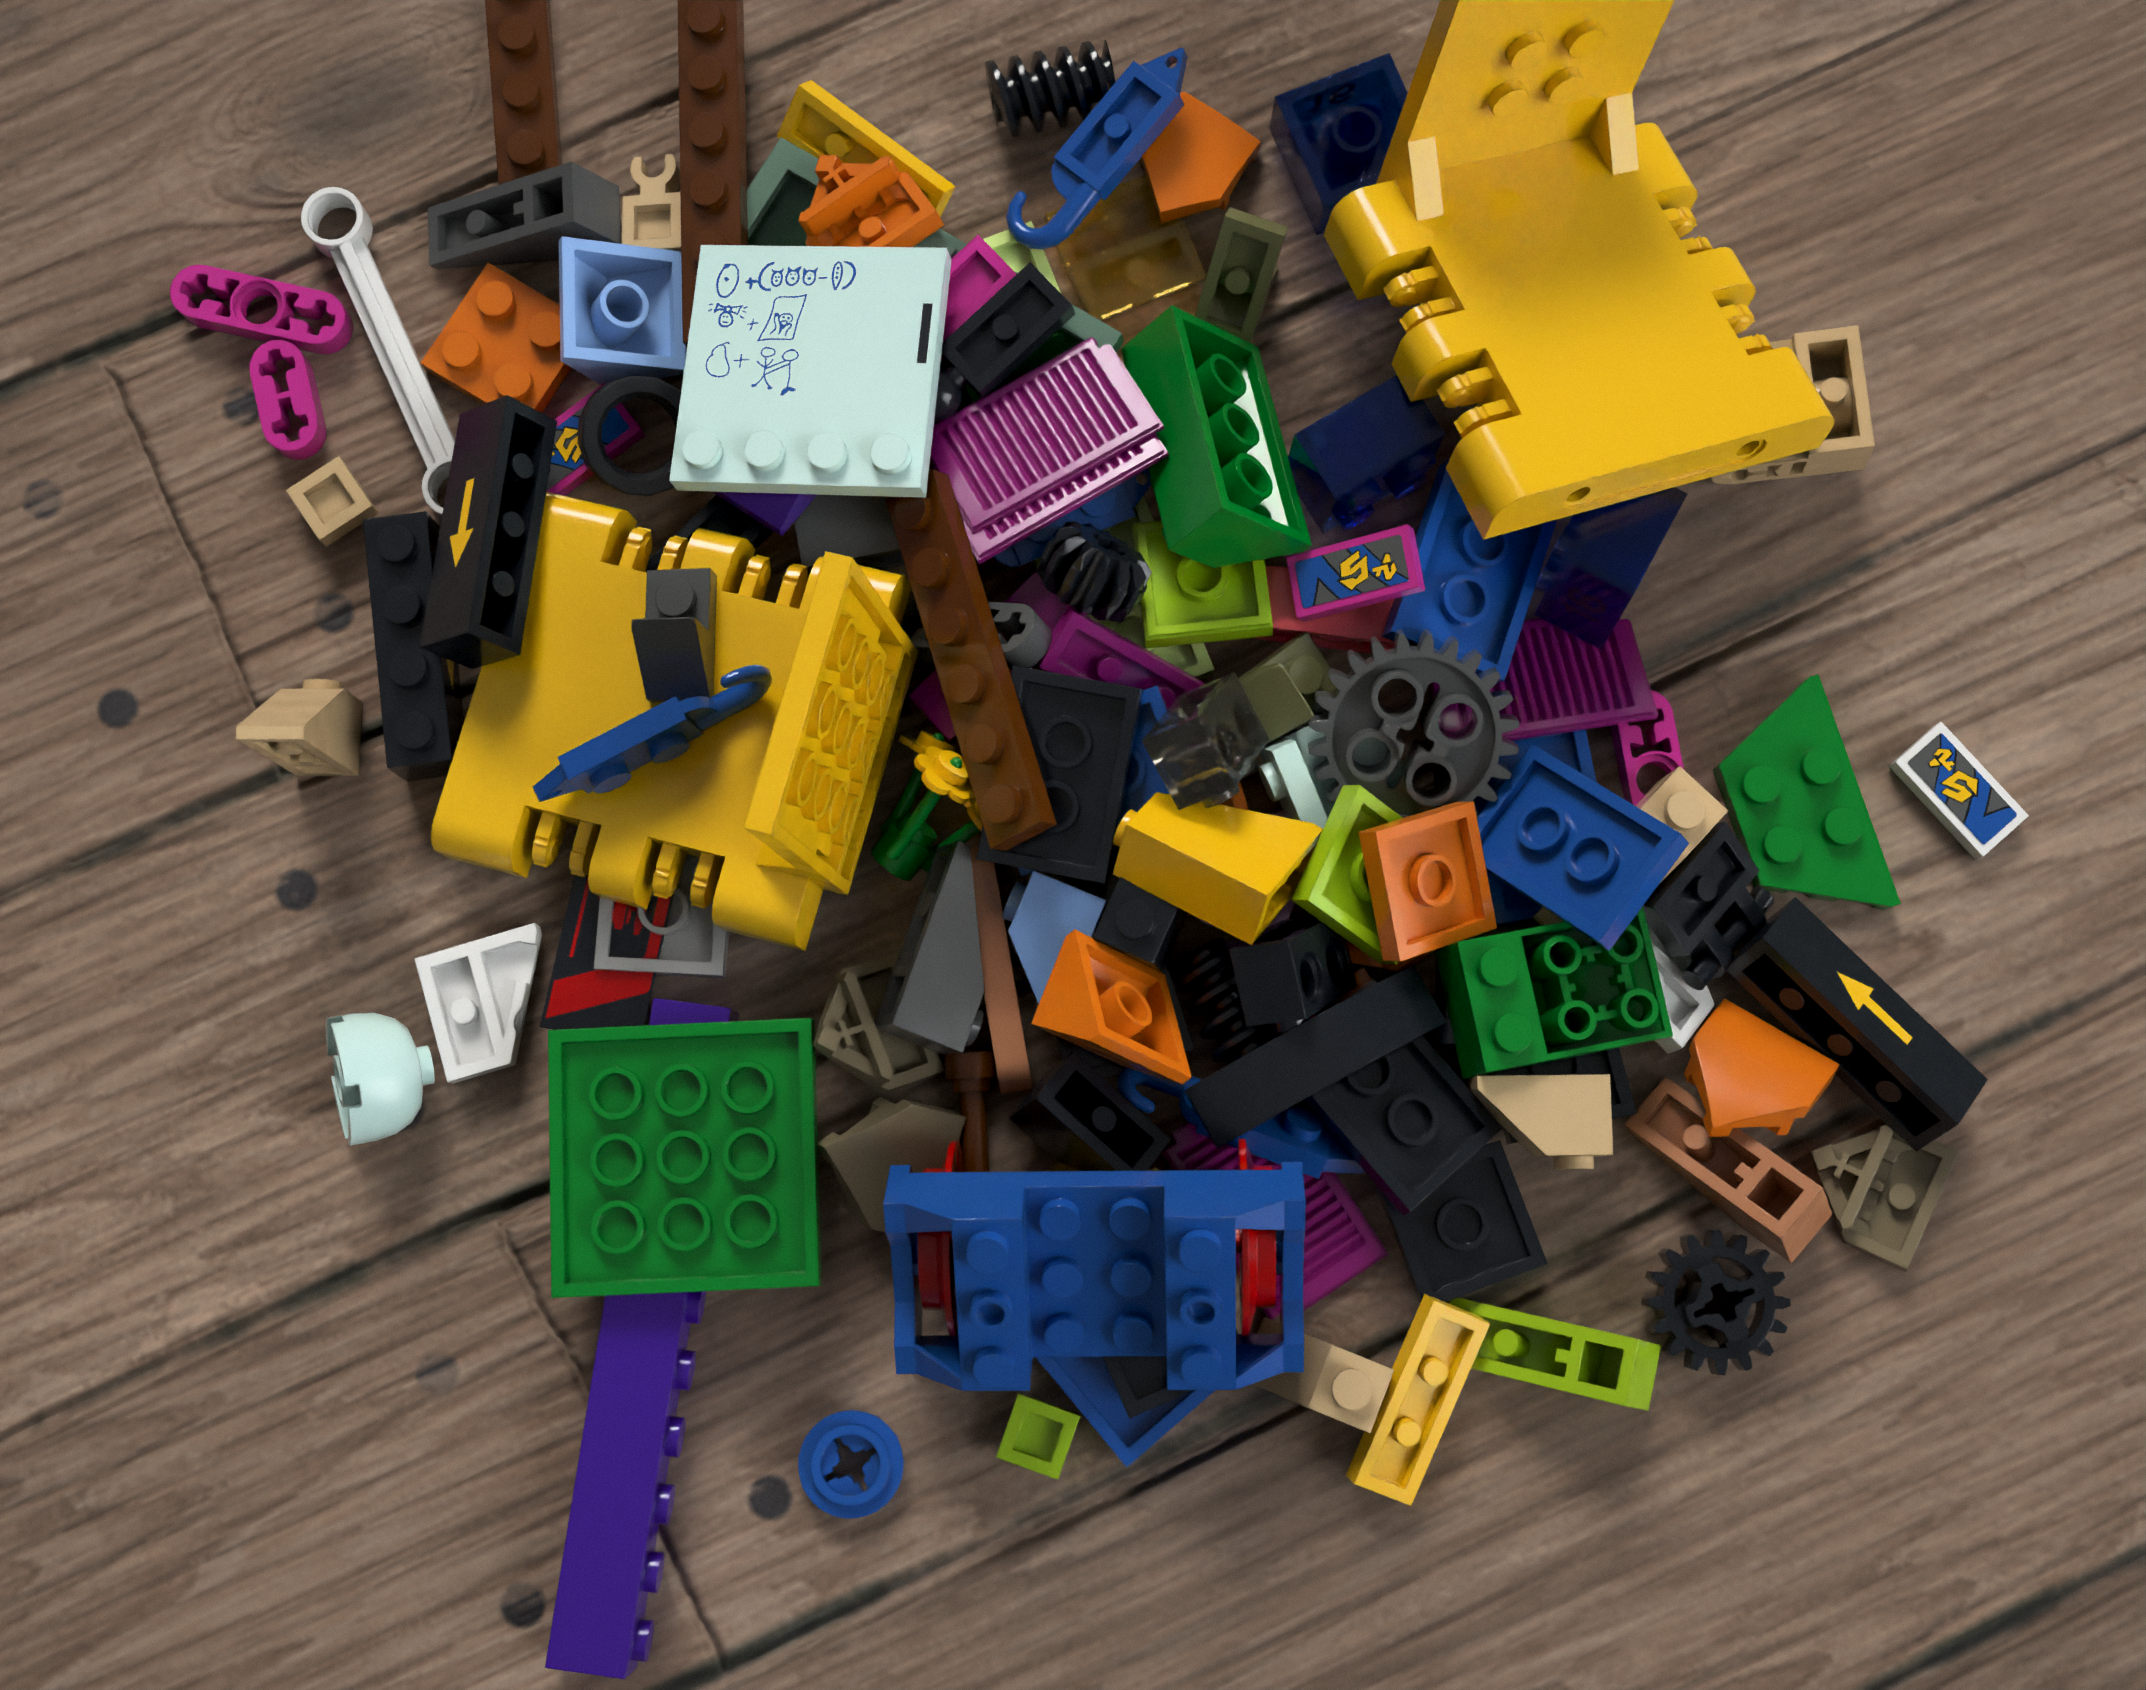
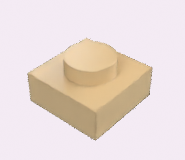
(332, 501)

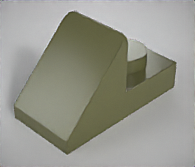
(1241, 273)
(1285, 685)

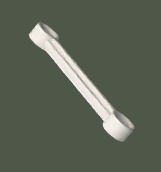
(385, 334)

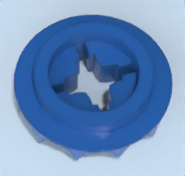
(843, 1495)

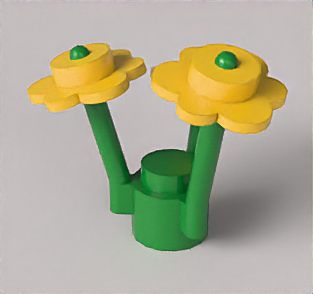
(906, 836)

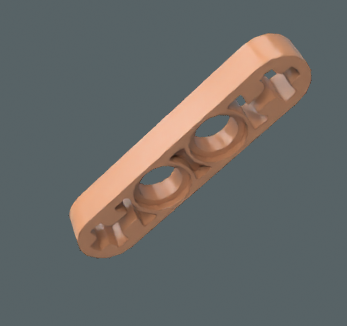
(999, 982)

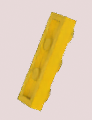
(829, 127)
(1418, 1399)

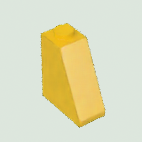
(1215, 861)

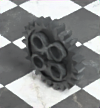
(1357, 715)

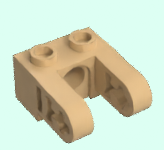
(1837, 371)

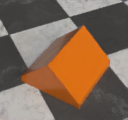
(1113, 1009)

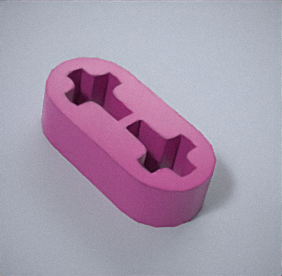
(273, 402)

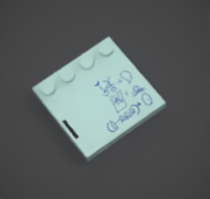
(812, 370)

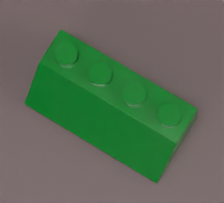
(1227, 475)

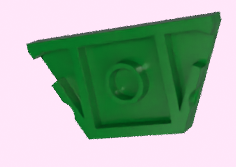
(1802, 806)

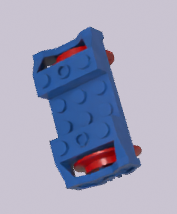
(1096, 1270)

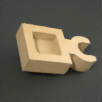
(655, 214)

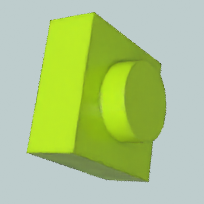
(1038, 1436)

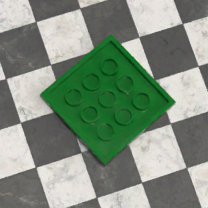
(683, 1158)

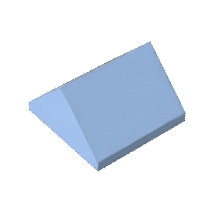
(620, 310)

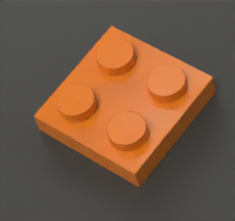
(501, 343)
(1427, 880)

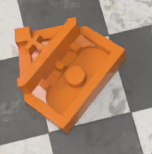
(1196, 161)
(867, 206)
(1753, 1073)

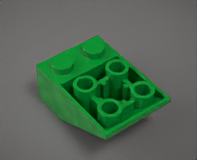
(1550, 996)

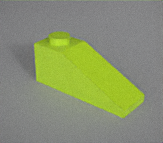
(1565, 1356)

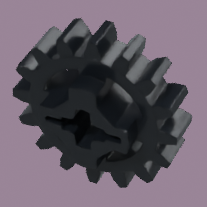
(1702, 1278)

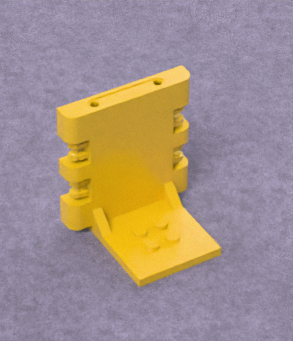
(1560, 272)
(761, 798)

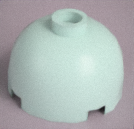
(376, 1074)

